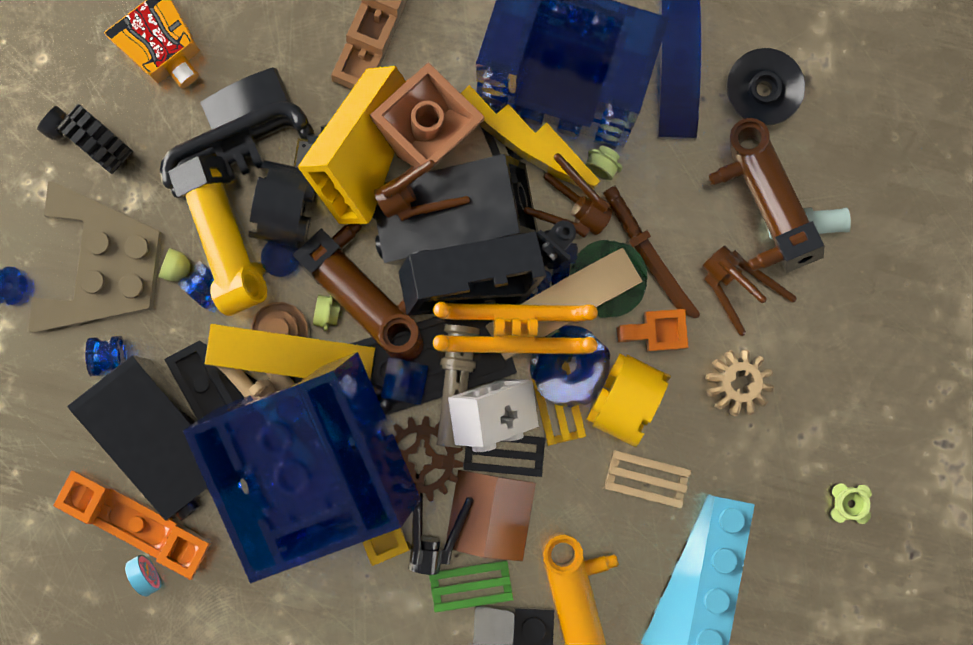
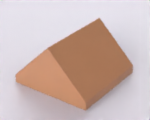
(425, 118)
(497, 517)

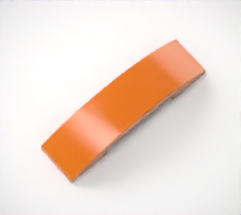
(133, 523)

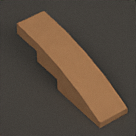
(367, 39)

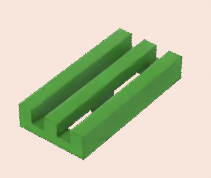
(504, 581)

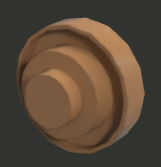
(281, 319)

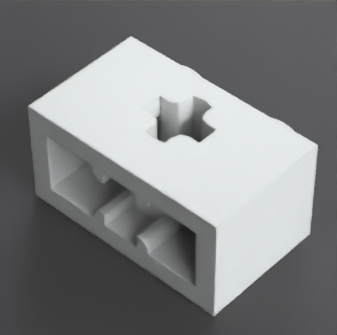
(493, 413)

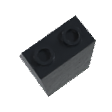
(497, 197)
(141, 428)

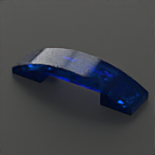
(680, 70)

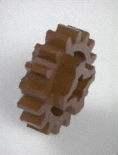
(439, 461)

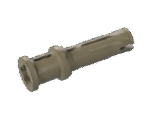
(457, 370)

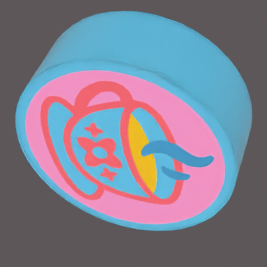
(143, 575)

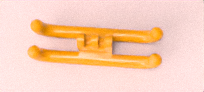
(515, 328)

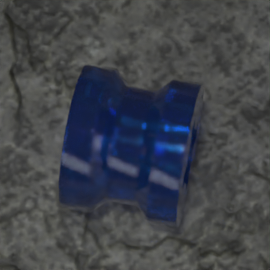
(199, 285)
(104, 355)

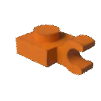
(661, 330)

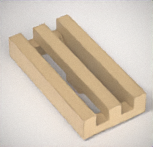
(679, 487)

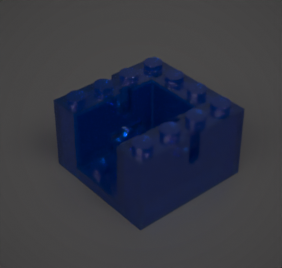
(570, 64)
(301, 474)

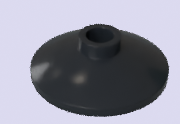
(778, 73)

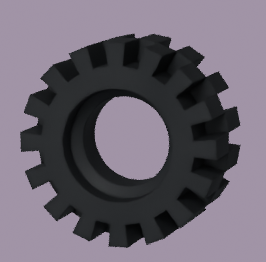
(94, 139)

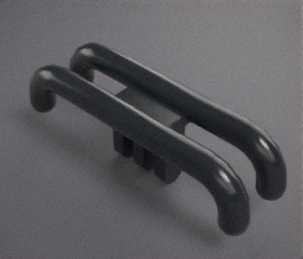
(237, 139)

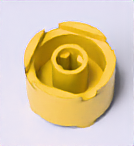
(630, 401)

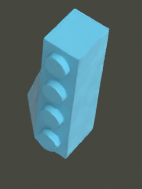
(706, 579)

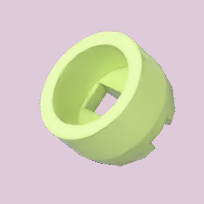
(174, 266)

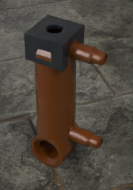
(794, 236)
(372, 309)

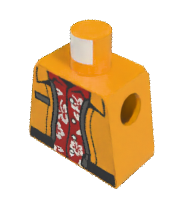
(157, 41)

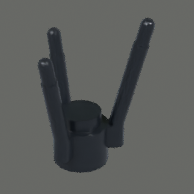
(426, 552)

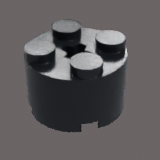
(281, 205)

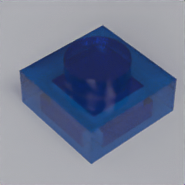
(404, 381)

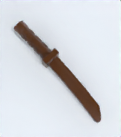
(654, 263)

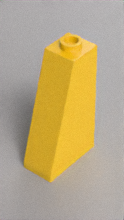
(351, 152)

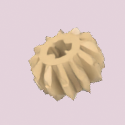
(751, 390)

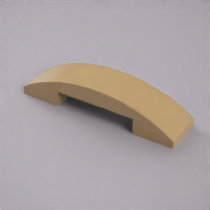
(590, 285)

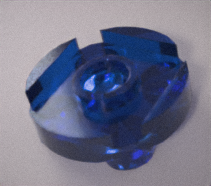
(579, 386)

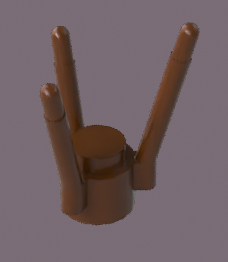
(397, 195)
(590, 213)
(727, 267)

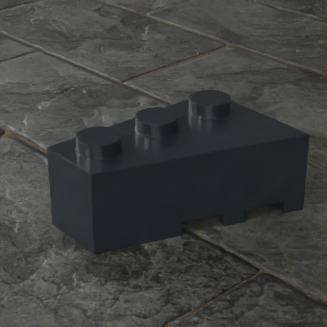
(472, 273)

